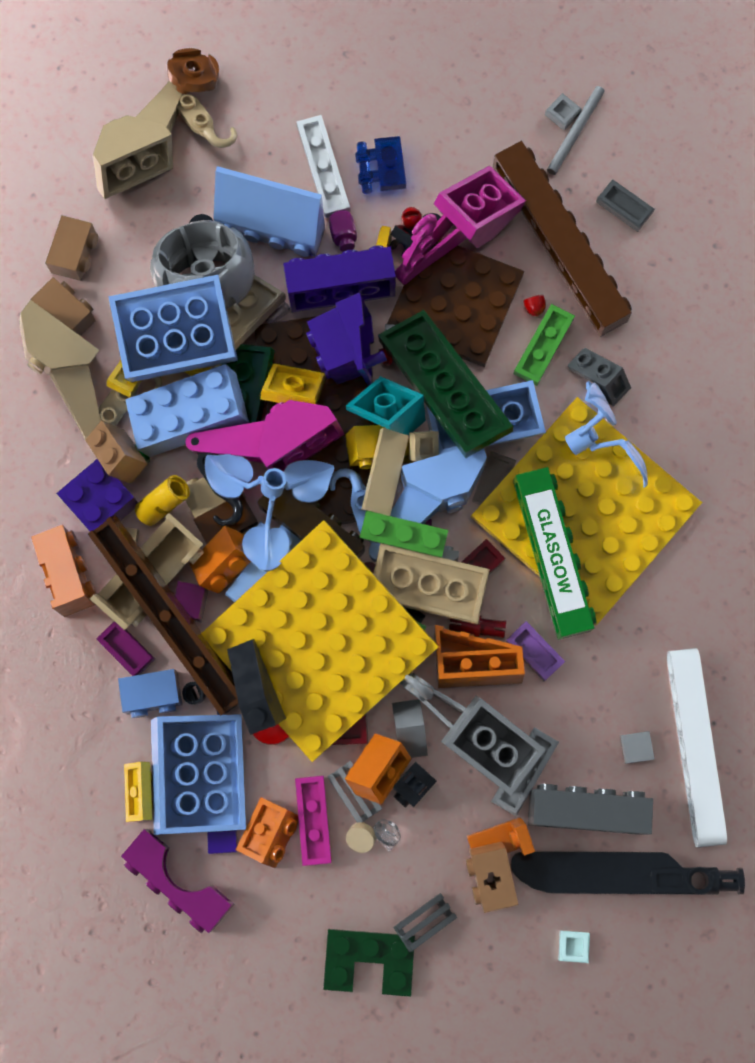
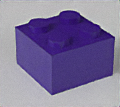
(97, 496)

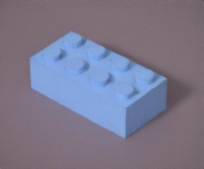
(194, 404)

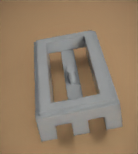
(368, 813)

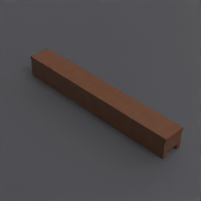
(166, 613)

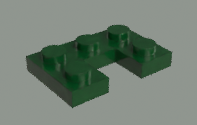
(350, 946)

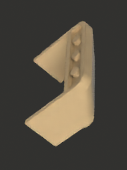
(168, 552)

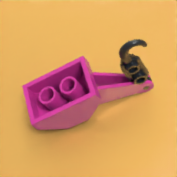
(287, 435)

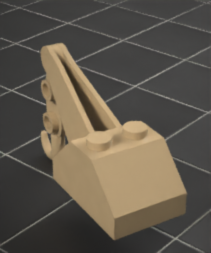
(141, 146)
(66, 358)

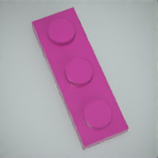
(313, 820)

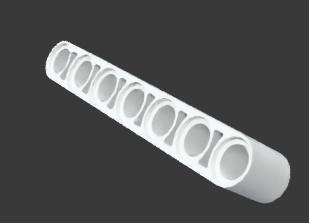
(696, 748)

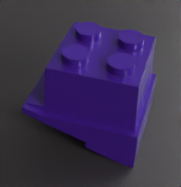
(344, 341)

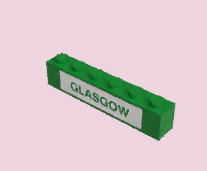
(554, 554)

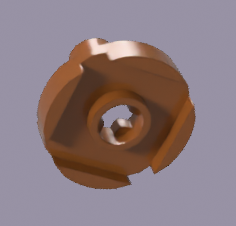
(187, 81)

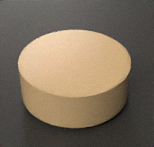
(361, 837)

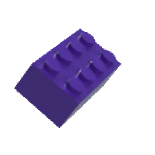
(332, 278)

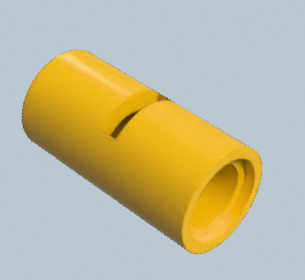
(162, 500)

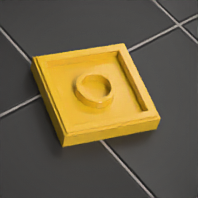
(293, 384)

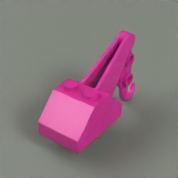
(478, 210)

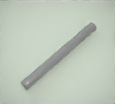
(575, 130)

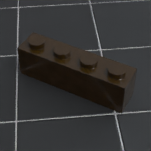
(304, 517)

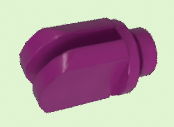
(343, 230)

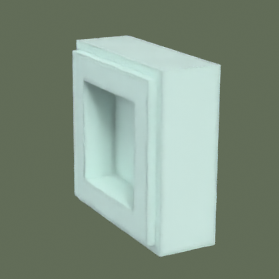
(574, 946)

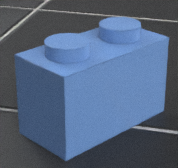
(150, 692)

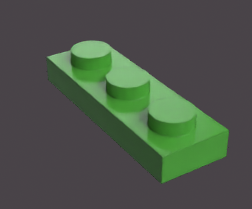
(544, 344)
(403, 534)

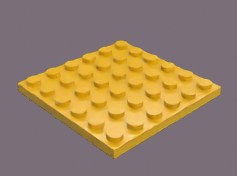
(610, 514)
(325, 637)

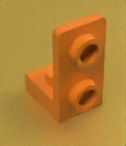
(512, 833)

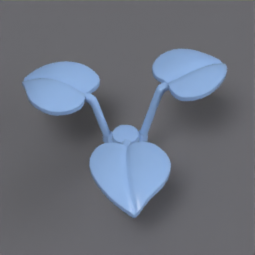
(586, 435)
(232, 474)

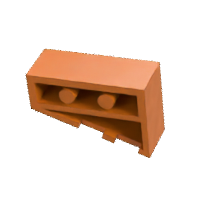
(475, 661)

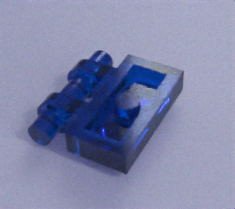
(389, 164)

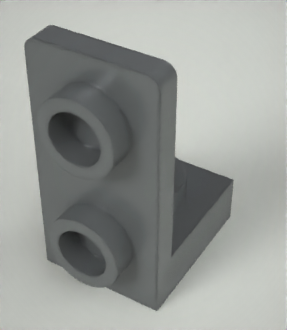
(606, 374)

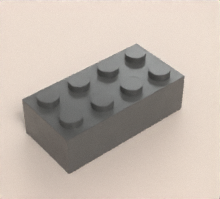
(589, 811)

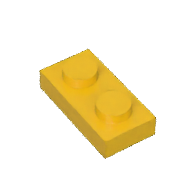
(138, 791)

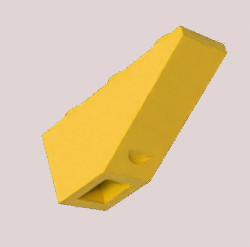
(362, 444)

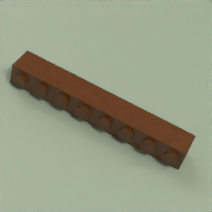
(563, 240)

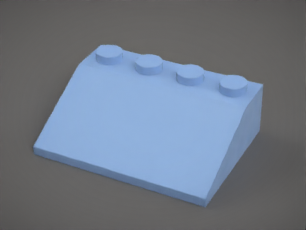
(269, 211)
(172, 328)
(197, 774)

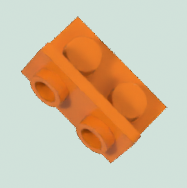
(268, 833)

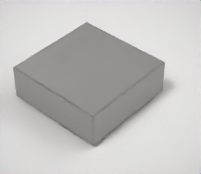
(563, 111)
(637, 747)

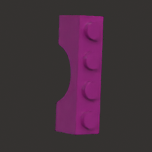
(149, 858)

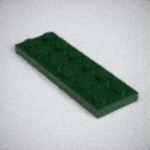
(446, 382)

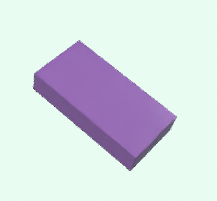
(536, 651)

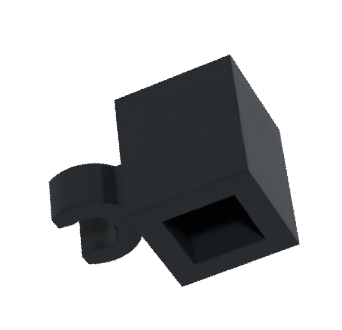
(413, 785)

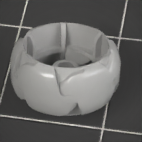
(197, 247)

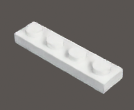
(323, 165)

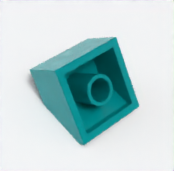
(390, 406)

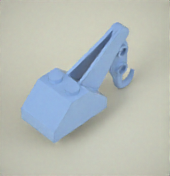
(428, 485)

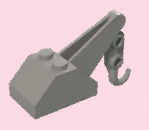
(483, 737)

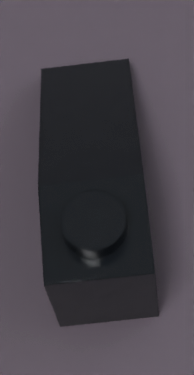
(254, 688)

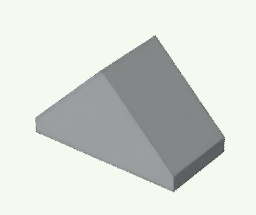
(410, 727)

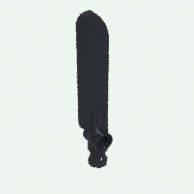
(618, 874)

